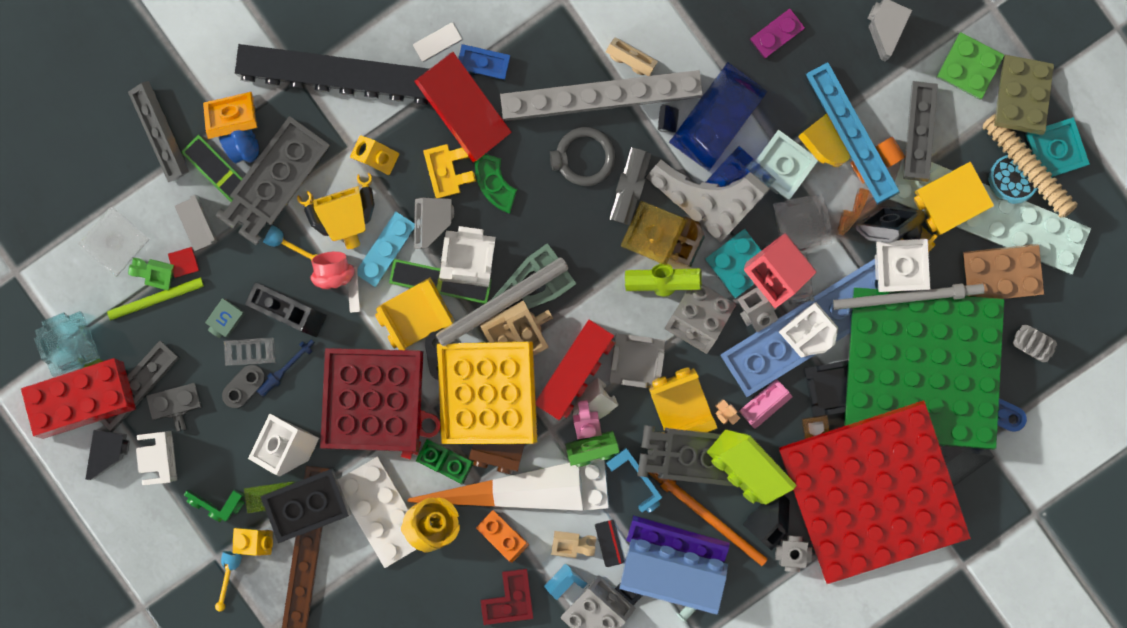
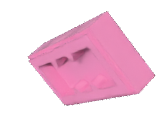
(765, 404)

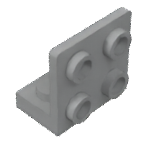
(700, 317)
(598, 607)

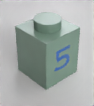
(224, 319)

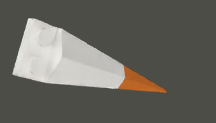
(546, 488)

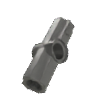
(630, 186)

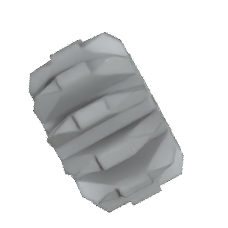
(1034, 343)

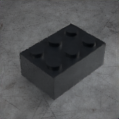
(305, 505)

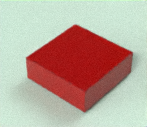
(184, 262)

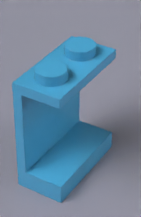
(624, 455)

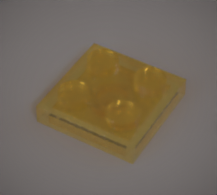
(653, 233)

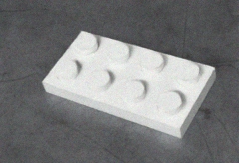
(377, 510)

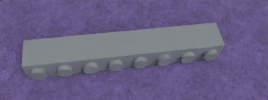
(601, 95)

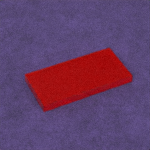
(462, 106)

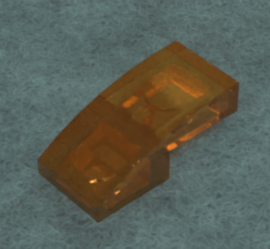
(847, 217)

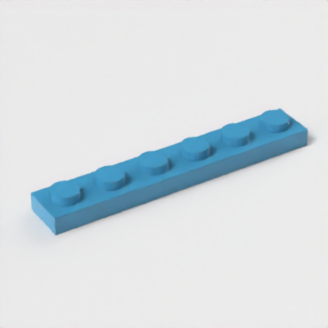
(852, 133)

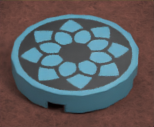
(1009, 182)

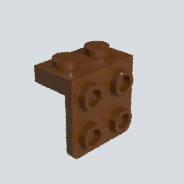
(504, 456)

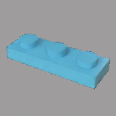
(385, 249)

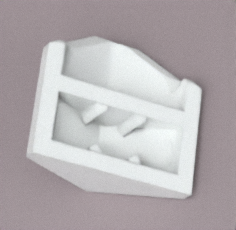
(810, 331)

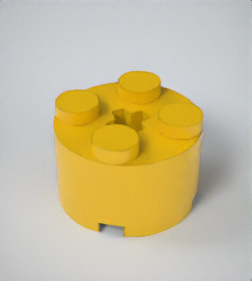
(431, 537)

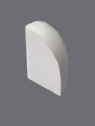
(597, 399)

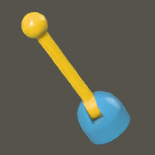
(275, 237)
(230, 562)

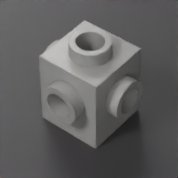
(757, 310)
(784, 549)

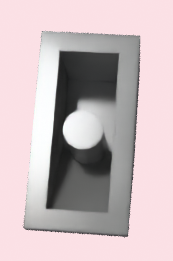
(431, 219)

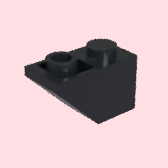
(770, 521)

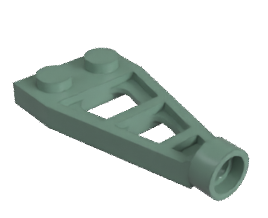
(535, 262)

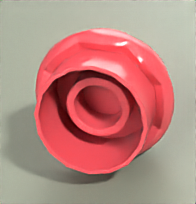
(331, 270)

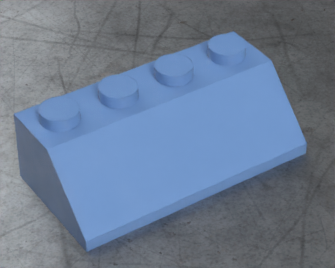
(674, 576)

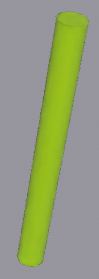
(155, 298)

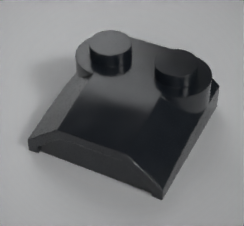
(891, 224)

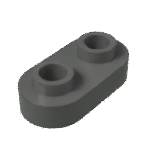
(244, 387)

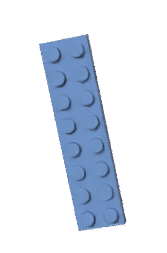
(767, 353)

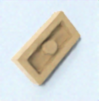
(622, 52)

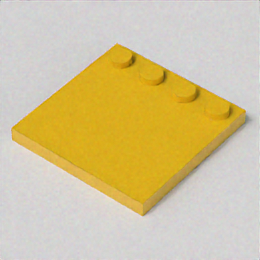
(487, 393)

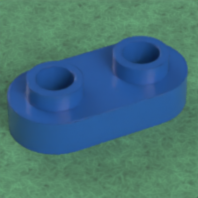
(1005, 410)

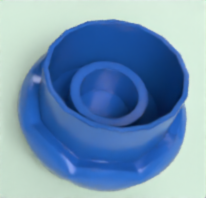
(240, 146)

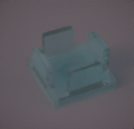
(65, 343)

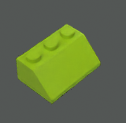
(749, 467)

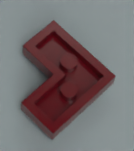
(515, 604)

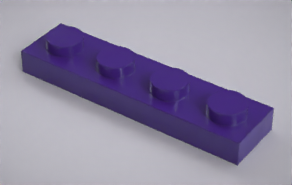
(677, 538)

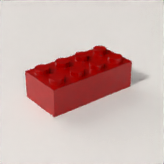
(574, 369)
(78, 398)

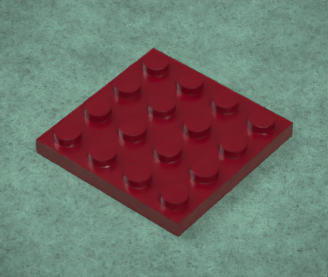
(372, 399)

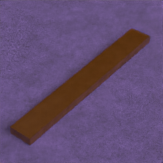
(302, 572)

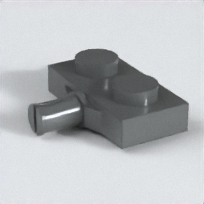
(174, 404)

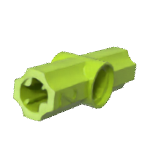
(663, 280)

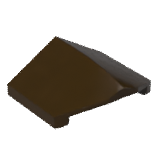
(688, 243)

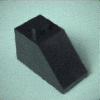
(105, 451)

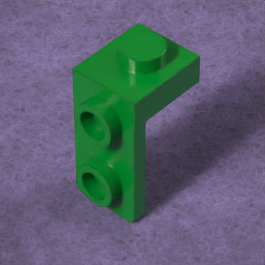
(232, 505)

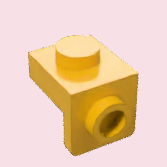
(252, 542)

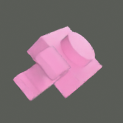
(586, 422)

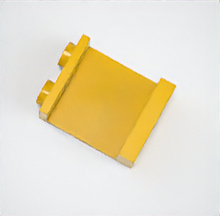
(414, 314)
(682, 402)

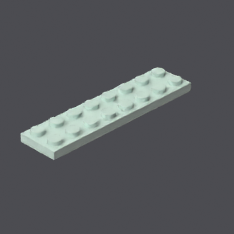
(1012, 224)

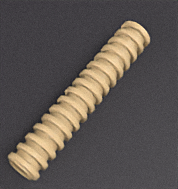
(1031, 168)

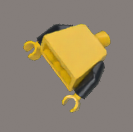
(341, 213)

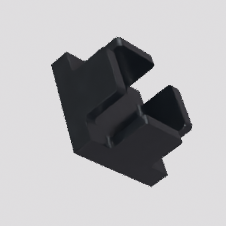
(827, 387)

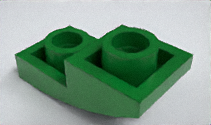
(444, 461)

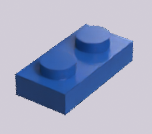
(484, 61)

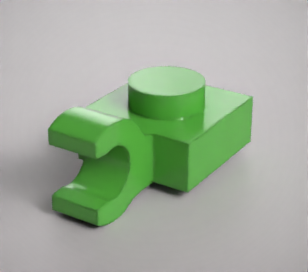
(155, 272)

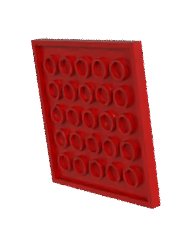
(875, 492)

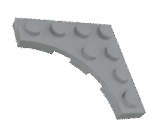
(713, 206)

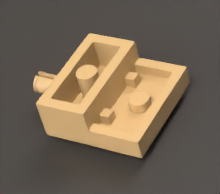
(517, 325)

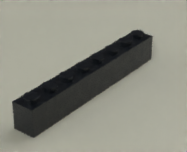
(329, 72)

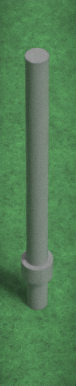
(957, 291)

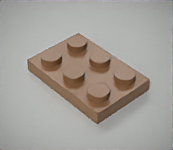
(1005, 271)

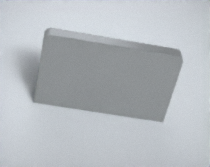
(196, 223)

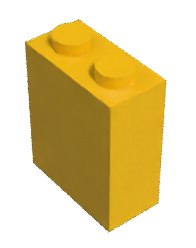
(953, 199)

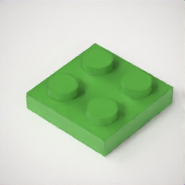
(970, 66)
(592, 448)

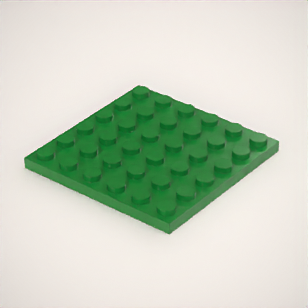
(930, 353)

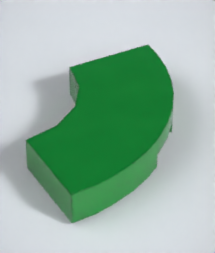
(492, 183)

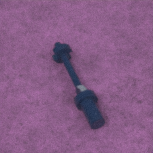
(275, 378)

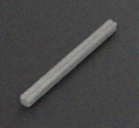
(502, 301)

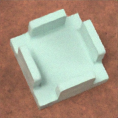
(786, 163)

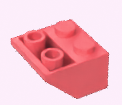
(779, 270)

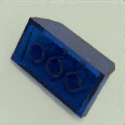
(718, 117)

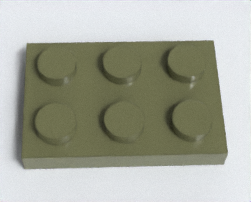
(1024, 94)

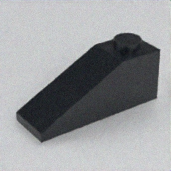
(286, 310)

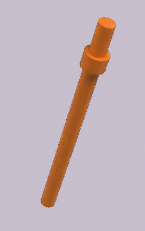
(670, 485)

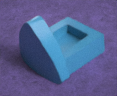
(563, 580)

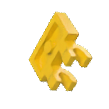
(442, 170)

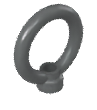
(559, 158)

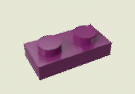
(777, 33)

